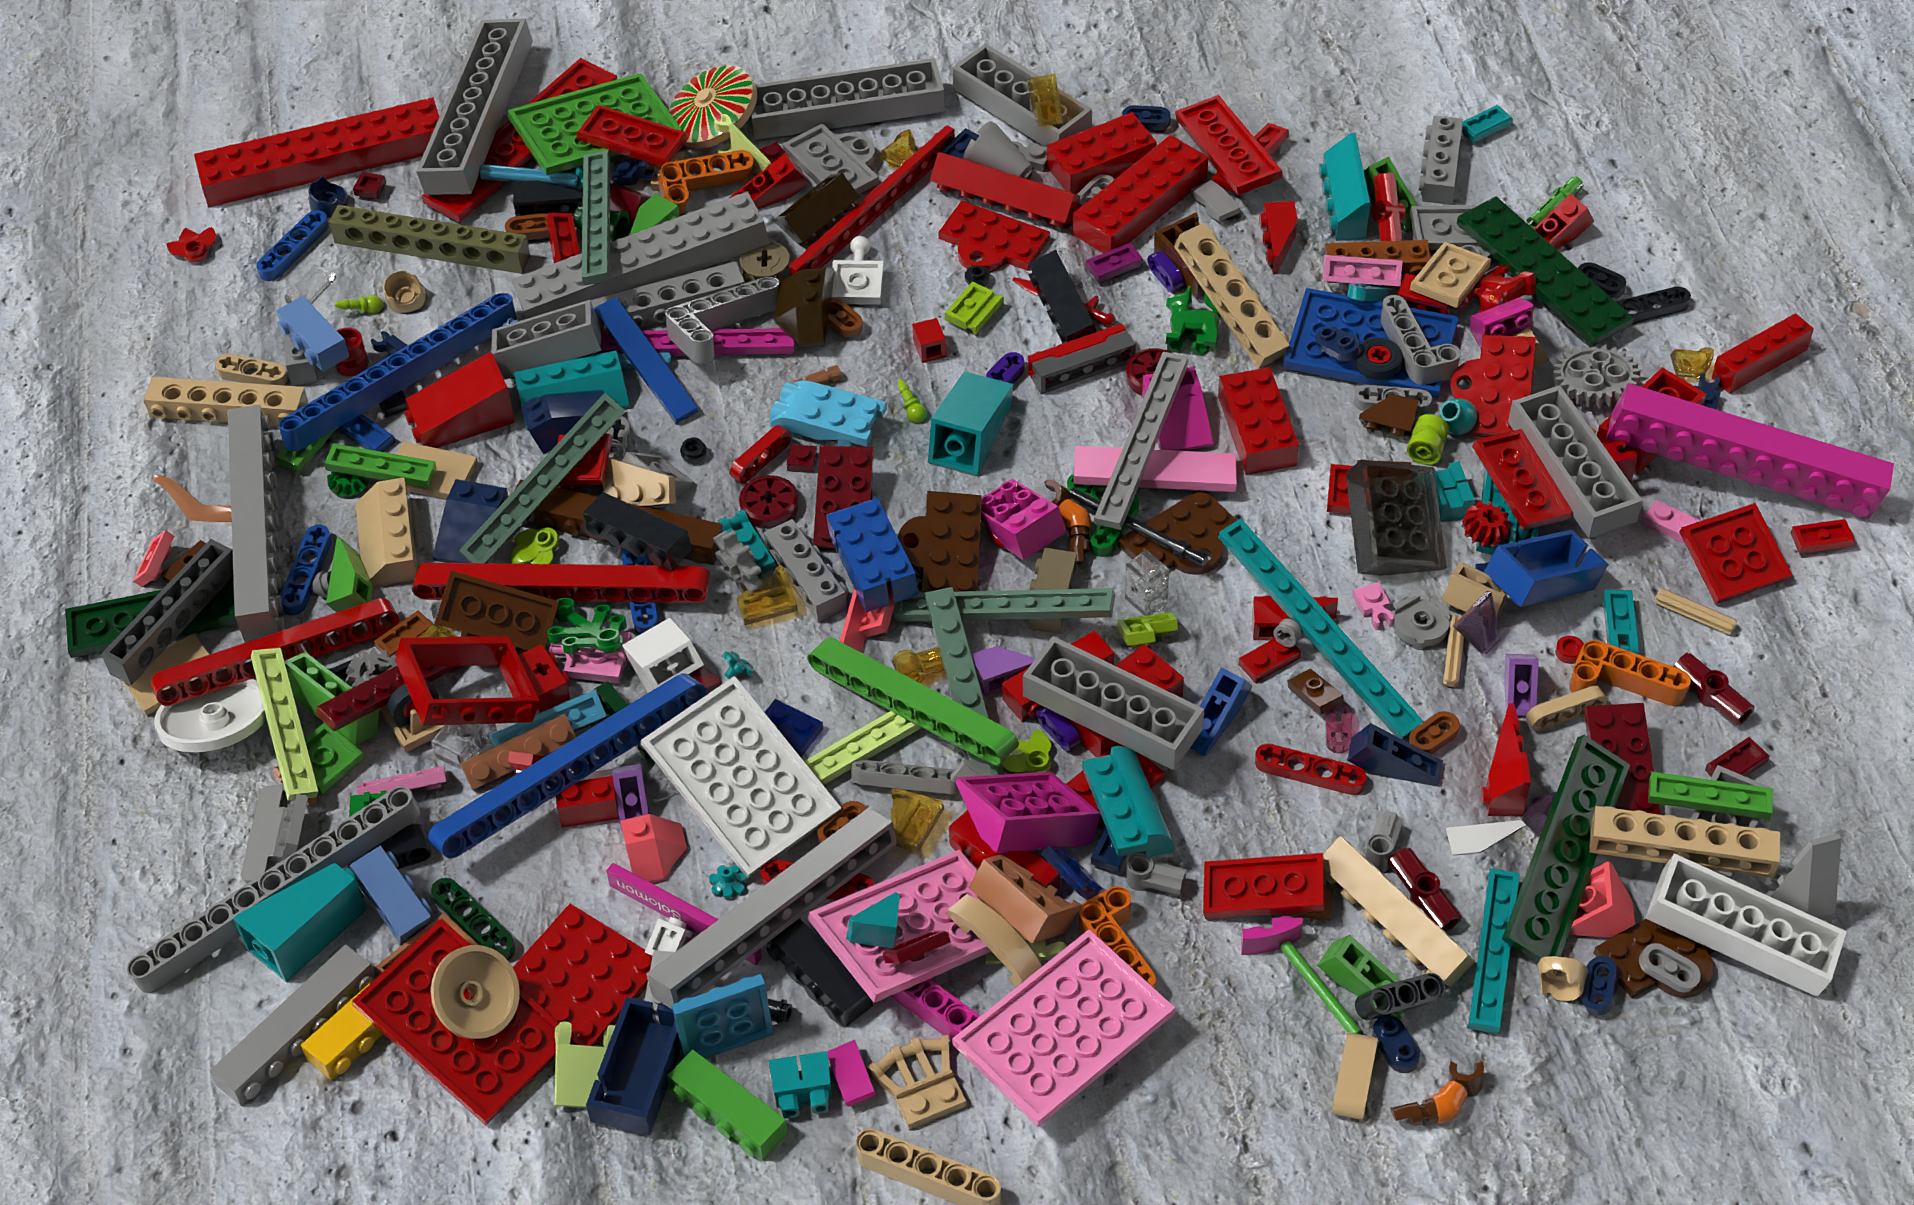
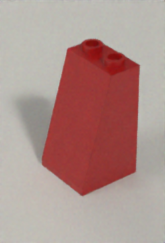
(461, 405)

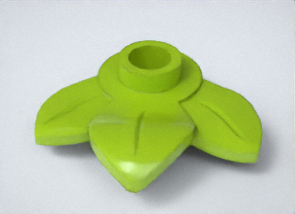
(531, 547)
(1029, 753)

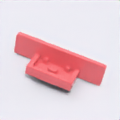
(865, 624)

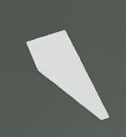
(1480, 836)

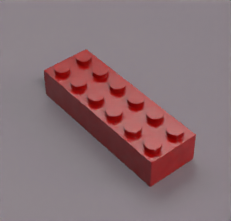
(1140, 195)

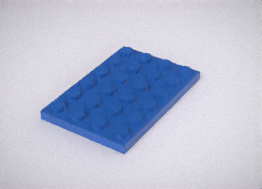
(1361, 320)

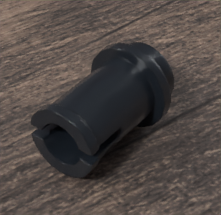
(780, 1010)

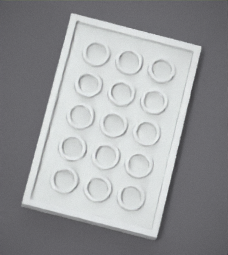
(740, 776)

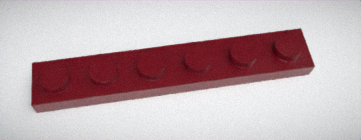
(369, 696)

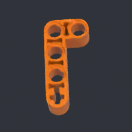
(735, 167)
(1629, 672)
(1108, 927)

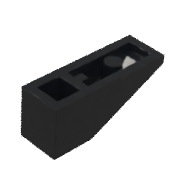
(544, 198)

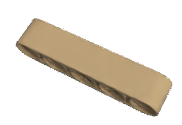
(919, 1159)

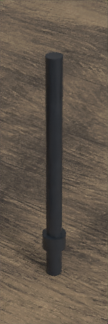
(1180, 548)

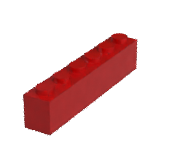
(1004, 188)

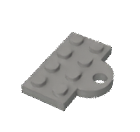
(823, 154)
(1440, 225)

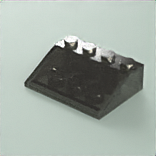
(1395, 518)

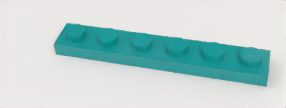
(1493, 952)

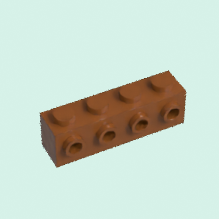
(1413, 253)

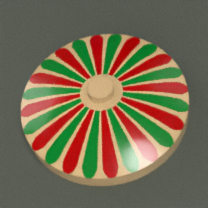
(707, 97)

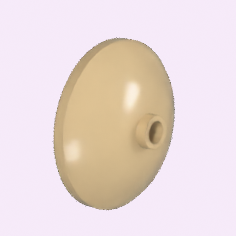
(491, 989)

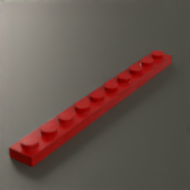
(874, 204)

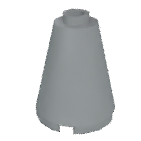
(998, 152)

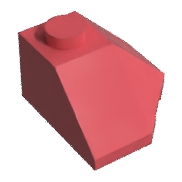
(653, 846)
(1604, 905)

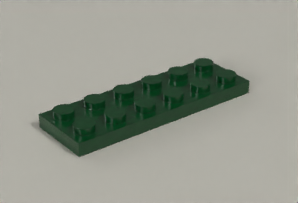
(98, 624)

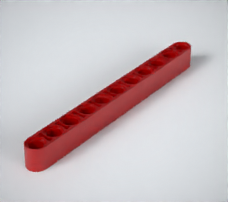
(576, 581)

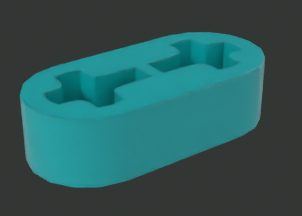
(1368, 292)

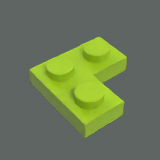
(1143, 629)

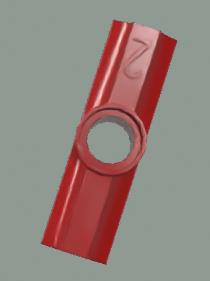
(1386, 208)

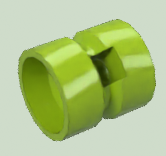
(1428, 439)

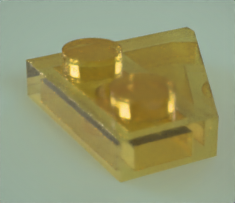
(769, 601)
(913, 818)

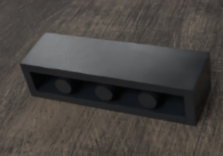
(1061, 296)
(637, 531)
(820, 972)

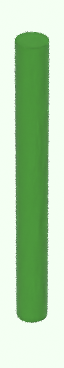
(1320, 988)

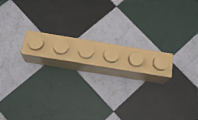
(1395, 911)

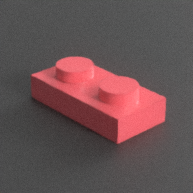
(151, 564)

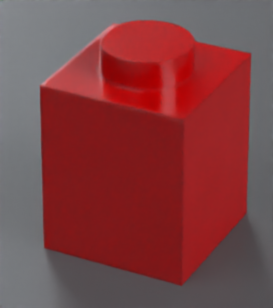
(929, 340)

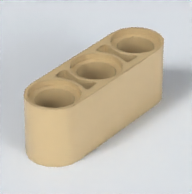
(1354, 1075)

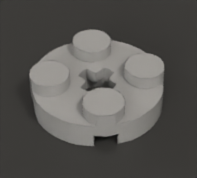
(1421, 634)

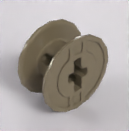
(765, 262)

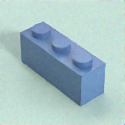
(312, 334)
(391, 894)

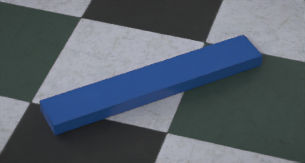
(646, 360)

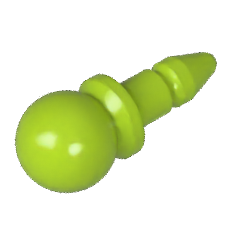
(371, 304)
(915, 412)

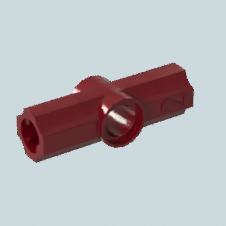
(1714, 689)
(1416, 876)

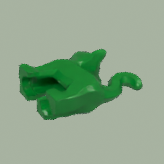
(1191, 324)

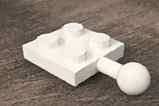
(857, 279)

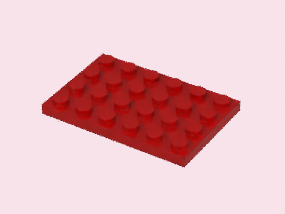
(476, 1072)

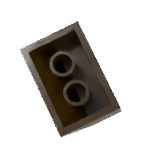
(818, 208)

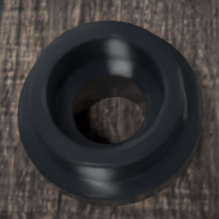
(978, 275)
(693, 450)

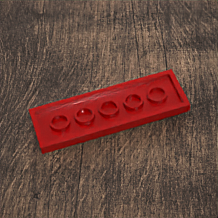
(1228, 145)

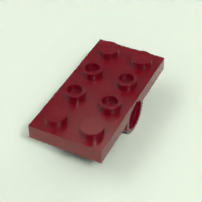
(842, 482)
(1625, 733)

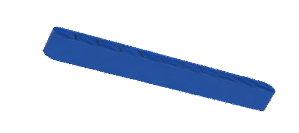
(395, 372)
(564, 767)

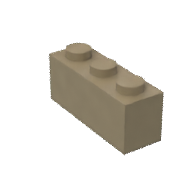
(1053, 571)

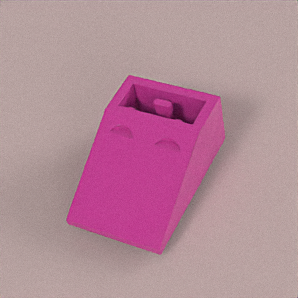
(1187, 420)
(1021, 518)

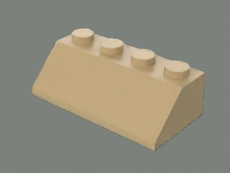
(387, 533)

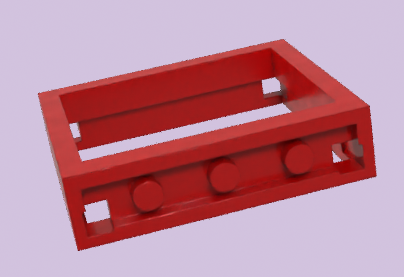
(467, 652)

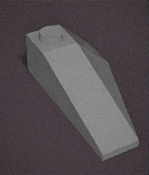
(1813, 880)

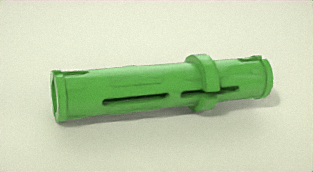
(1558, 196)

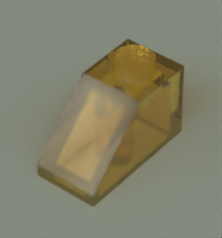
(1045, 100)

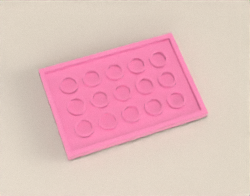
(923, 900)
(1063, 1027)

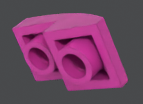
(1262, 940)
(851, 1073)

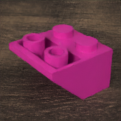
(1502, 320)

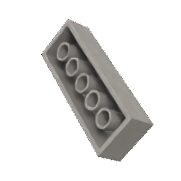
(1003, 90)
(1576, 461)
(1113, 702)

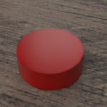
(1568, 649)

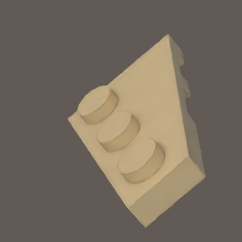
(638, 484)

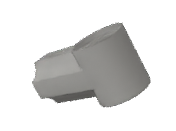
(1384, 839)
(1155, 875)

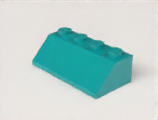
(1345, 189)
(575, 375)

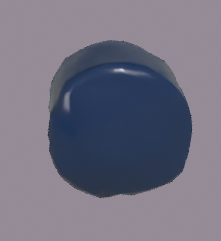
(326, 196)

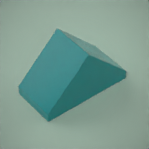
(876, 923)

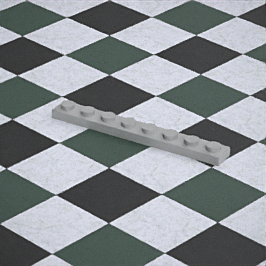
(1141, 441)

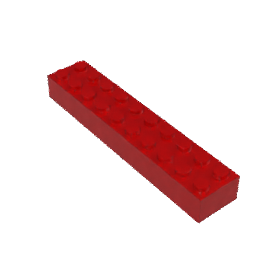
(316, 151)

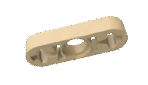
(233, 368)
(1564, 708)

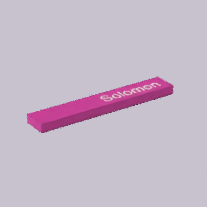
(663, 902)

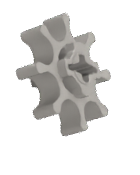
(738, 562)

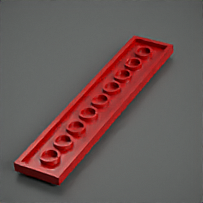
(509, 148)

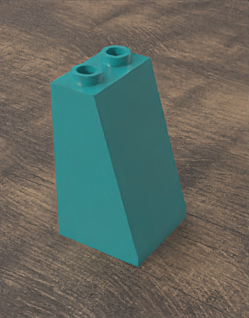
(968, 422)
(301, 920)

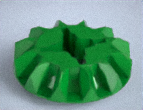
(342, 487)

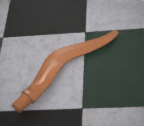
(190, 506)

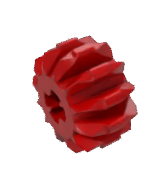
(1486, 524)

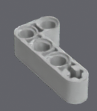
(1420, 361)

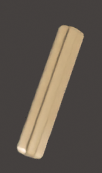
(1695, 611)
(1453, 655)

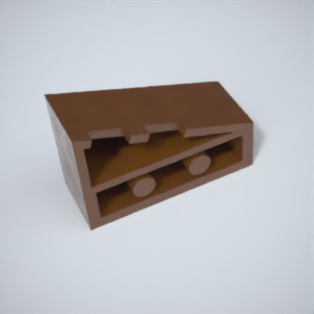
(1165, 241)

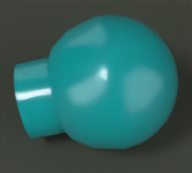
(1459, 415)

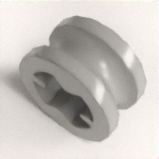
(1294, 632)

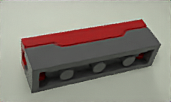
(1081, 358)

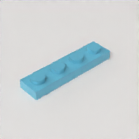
(578, 710)

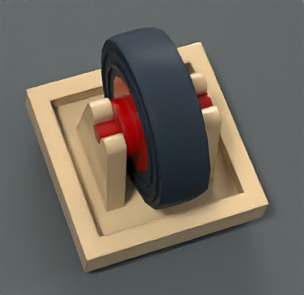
(405, 721)

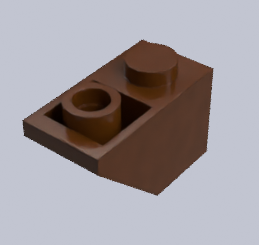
(1393, 413)

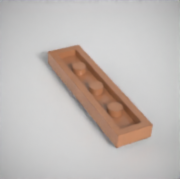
(537, 741)

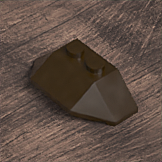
(805, 306)

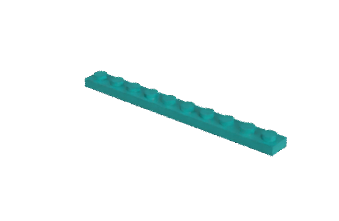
(1320, 629)

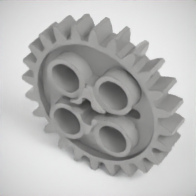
(1595, 374)

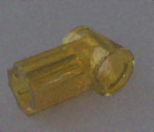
(919, 664)

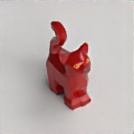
(1495, 289)

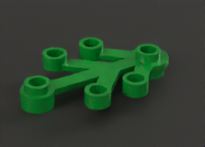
(604, 640)

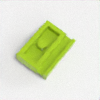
(974, 307)

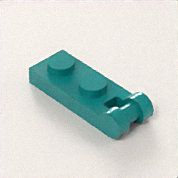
(748, 536)
(1620, 619)

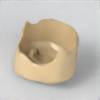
(404, 292)
(1562, 977)

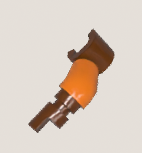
(1075, 517)
(1447, 1102)

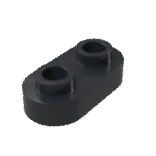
(1608, 280)

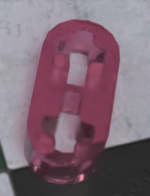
(1343, 727)

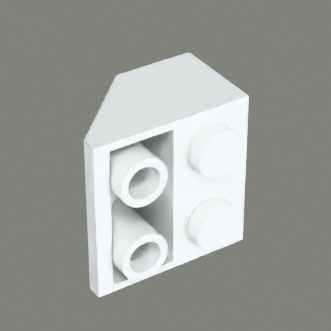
(661, 654)

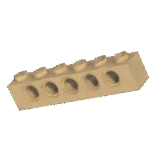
(1231, 308)
(211, 399)
(1728, 856)

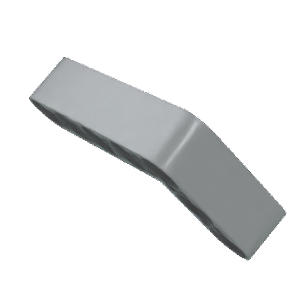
(692, 322)

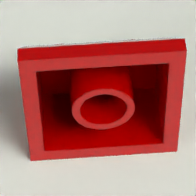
(588, 800)

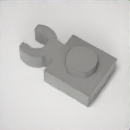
(1034, 154)

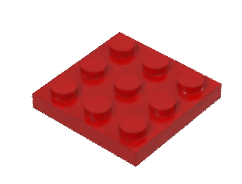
(1735, 553)

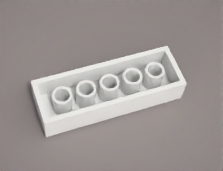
(1746, 925)

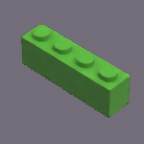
(316, 684)
(727, 1105)

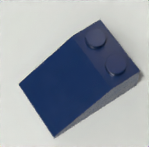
(556, 415)
(464, 513)

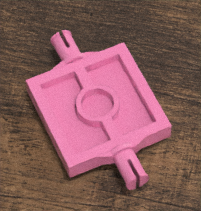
(594, 664)

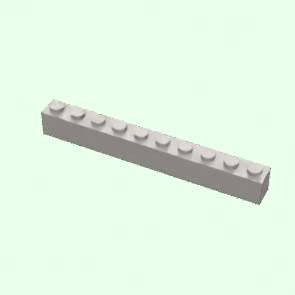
(772, 909)

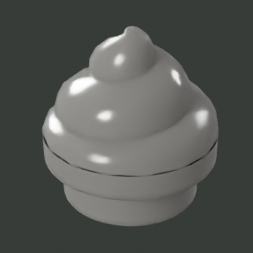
(321, 584)

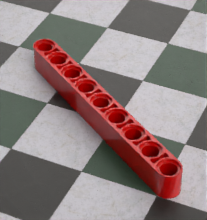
(288, 640)

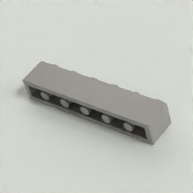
(280, 1035)

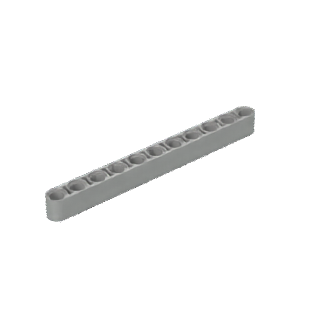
(330, 848)

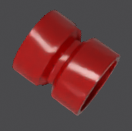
(357, 360)

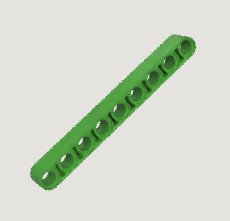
(913, 701)

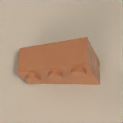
(1021, 901)

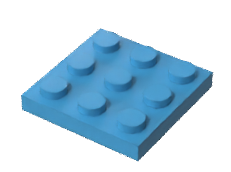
(724, 1018)

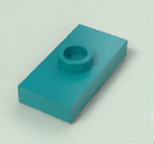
(1486, 123)

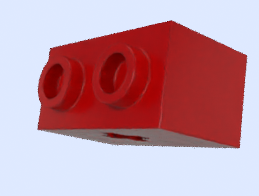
(545, 677)

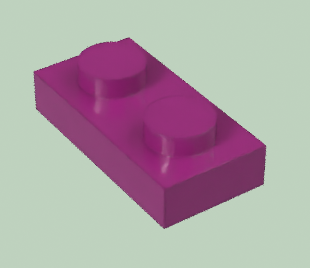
(1114, 262)

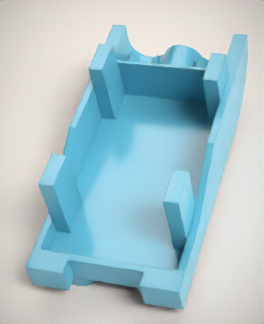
(826, 413)

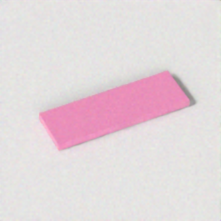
(1165, 469)

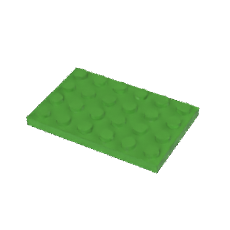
(552, 124)

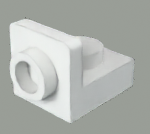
(668, 936)

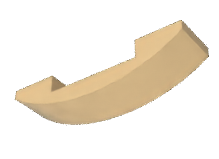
(997, 936)

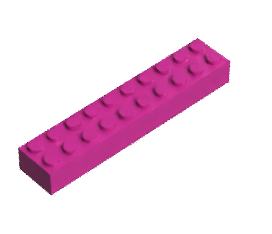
(1750, 451)

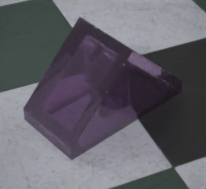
(1480, 624)

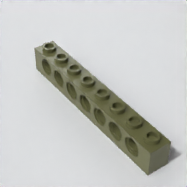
(430, 239)

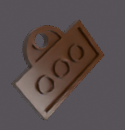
(1193, 520)
(946, 541)
(493, 609)
(1629, 944)

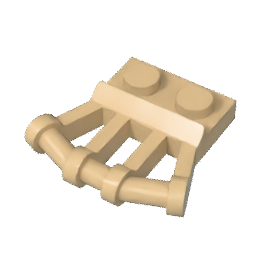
(927, 1098)

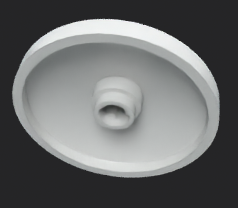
(212, 719)

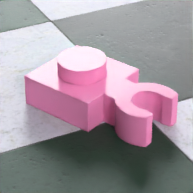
(1373, 602)

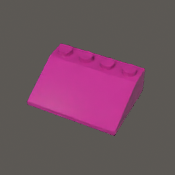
(1027, 811)

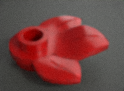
(193, 245)

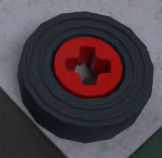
(1377, 369)

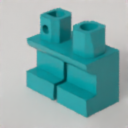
(1453, 492)
(813, 1088)

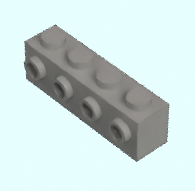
(1442, 160)
(806, 570)

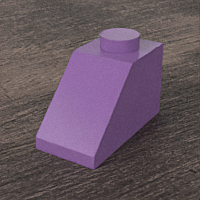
(996, 666)
(1521, 681)
(630, 791)

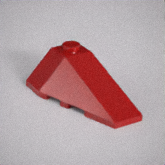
(1509, 772)

